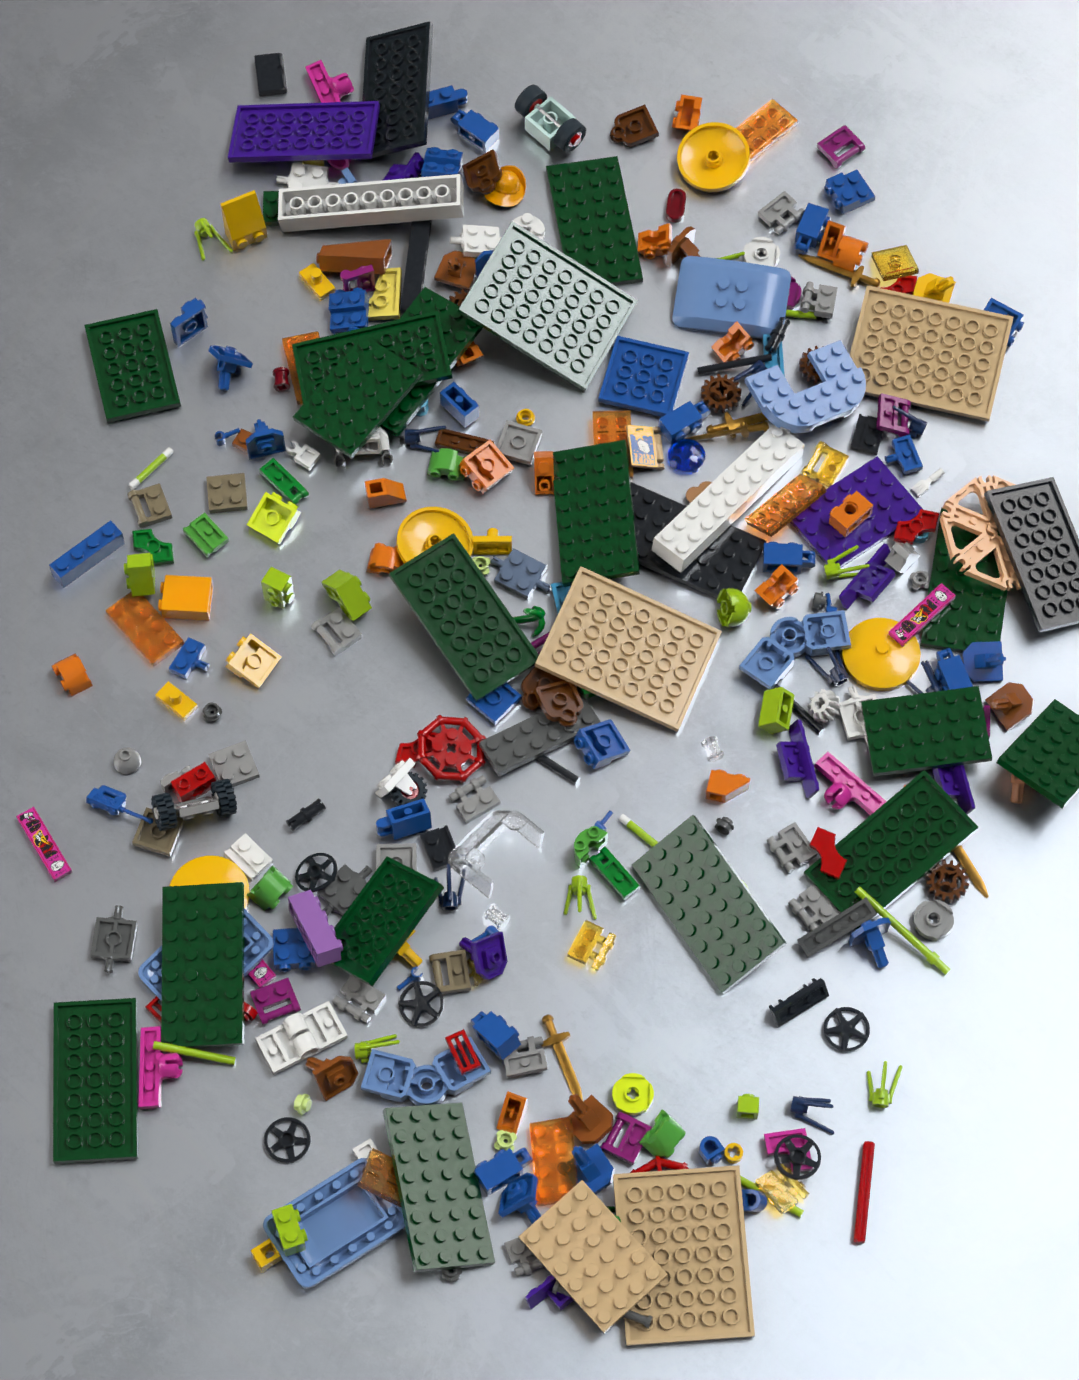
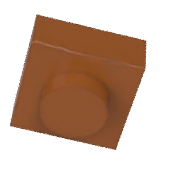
(239, 441)

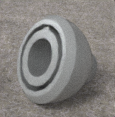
(127, 761)

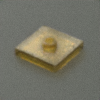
(895, 263)

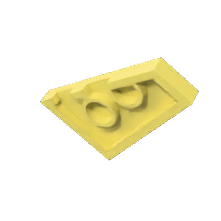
(387, 296)

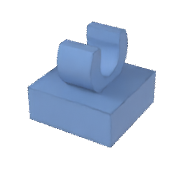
(349, 178)

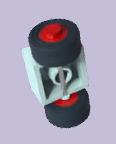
(549, 120)

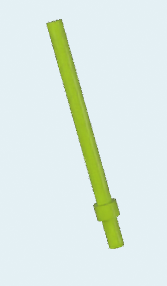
(932, 957)

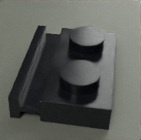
(866, 435)
(438, 845)

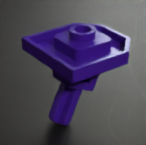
(488, 954)

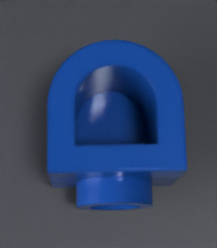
(711, 1150)
(753, 1200)

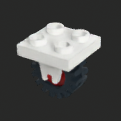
(402, 785)

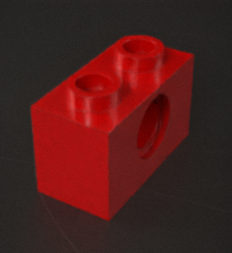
(193, 783)

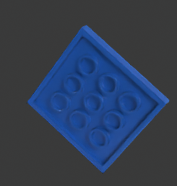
(643, 376)

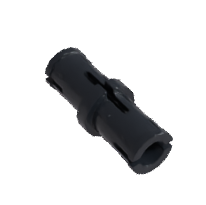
(777, 335)
(305, 814)

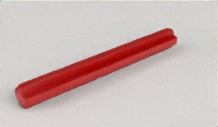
(864, 1192)

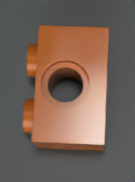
(846, 523)

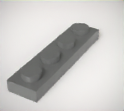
(836, 927)

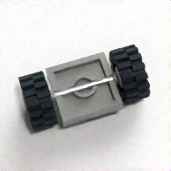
(166, 811)

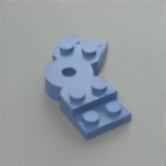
(775, 655)
(400, 1079)

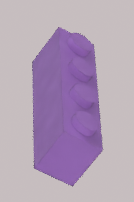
(315, 928)

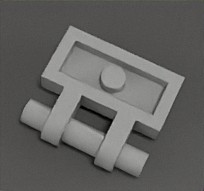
(778, 208)
(825, 300)
(477, 804)
(797, 844)
(818, 905)
(361, 993)
(526, 1062)
(520, 1253)

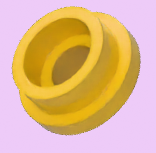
(525, 413)

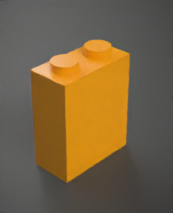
(186, 597)

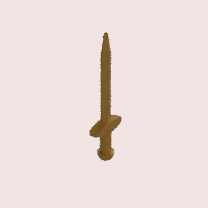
(857, 276)
(733, 424)
(744, 429)
(971, 870)
(556, 1041)

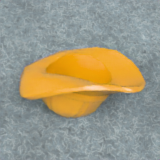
(509, 188)

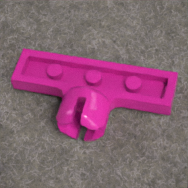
(328, 88)
(846, 786)
(154, 1068)

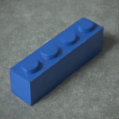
(87, 554)

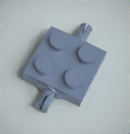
(520, 573)

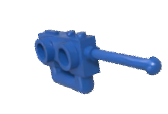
(113, 805)

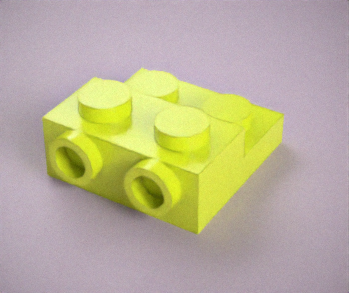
(274, 517)

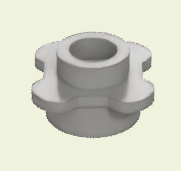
(924, 576)

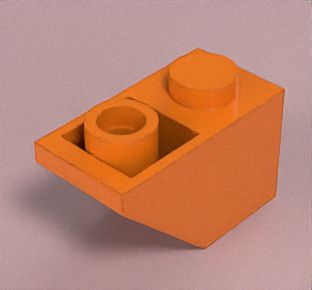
(544, 472)
(384, 492)
(725, 786)

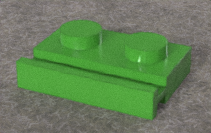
(206, 534)

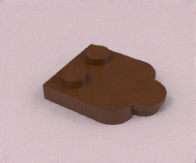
(634, 127)
(483, 172)
(535, 679)
(560, 702)

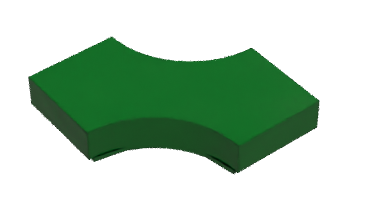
(146, 542)

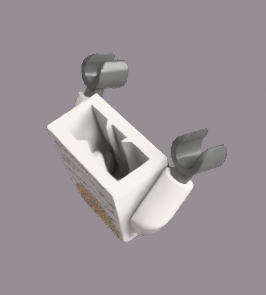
(376, 443)

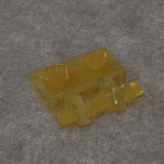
(586, 942)
(778, 1192)

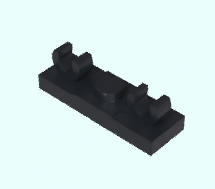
(799, 1001)

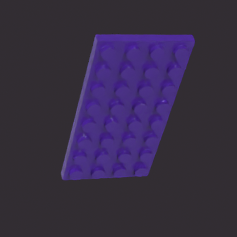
(304, 131)

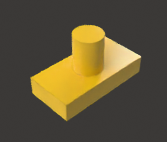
(317, 281)
(492, 543)
(176, 700)

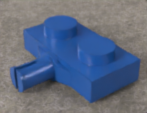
(905, 455)
(189, 658)

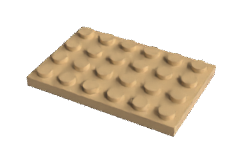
(593, 1256)

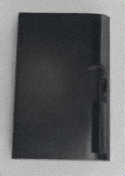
(270, 74)

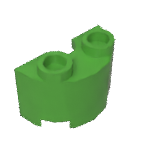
(445, 463)
(588, 840)
(270, 888)
(663, 1136)

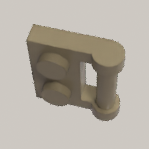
(156, 504)
(456, 968)

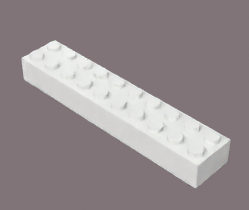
(371, 203)
(727, 497)

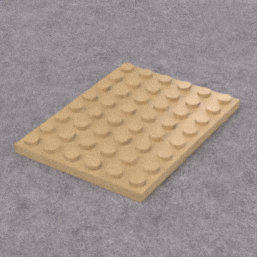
(930, 352)
(628, 649)
(698, 1237)

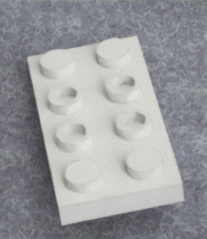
(301, 1037)

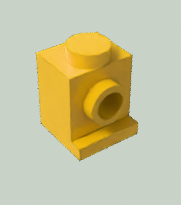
(259, 1254)

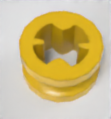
(730, 1147)

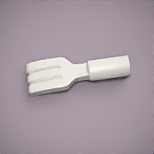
(923, 485)

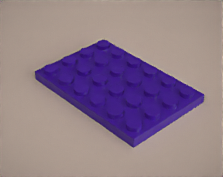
(890, 505)

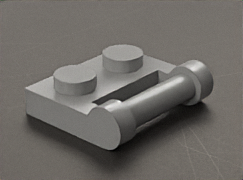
(342, 628)

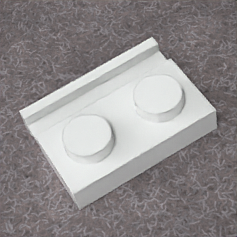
(248, 857)

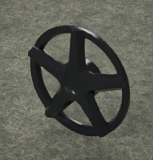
(316, 872)
(421, 1003)
(846, 1028)
(287, 1140)
(797, 1157)

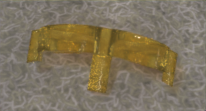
(477, 978)

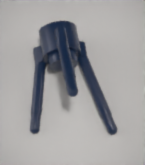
(755, 368)
(916, 425)
(413, 436)
(837, 674)
(931, 676)
(450, 900)
(801, 1105)

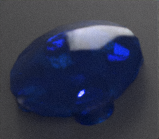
(686, 455)

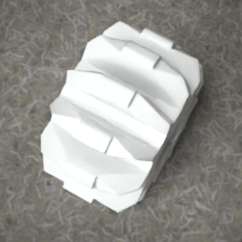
(824, 705)

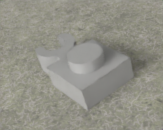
(166, 781)

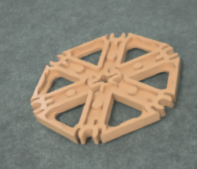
(984, 527)

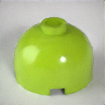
(733, 607)

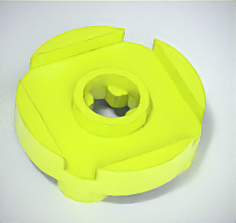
(641, 1086)

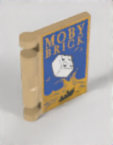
(645, 447)

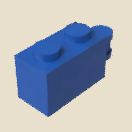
(446, 101)
(476, 129)
(811, 227)
(683, 421)
(788, 555)
(951, 671)
(405, 820)
(496, 1033)
(501, 1169)

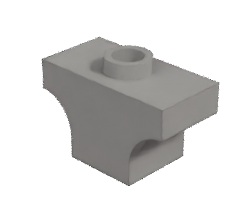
(902, 556)

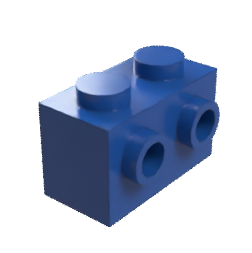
(459, 404)

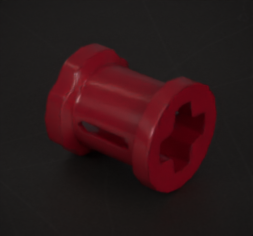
(281, 379)

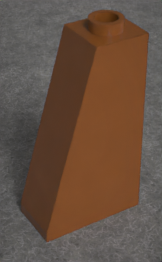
(355, 255)

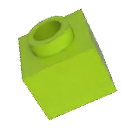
(747, 1106)

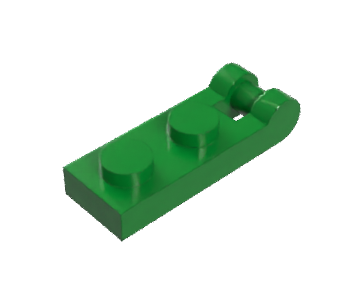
(283, 481)
(614, 873)

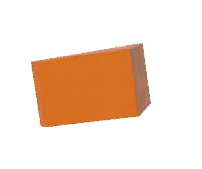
(831, 240)
(512, 1112)

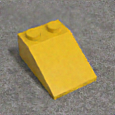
(243, 220)

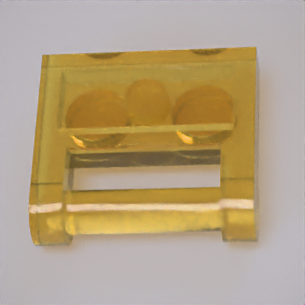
(830, 468)

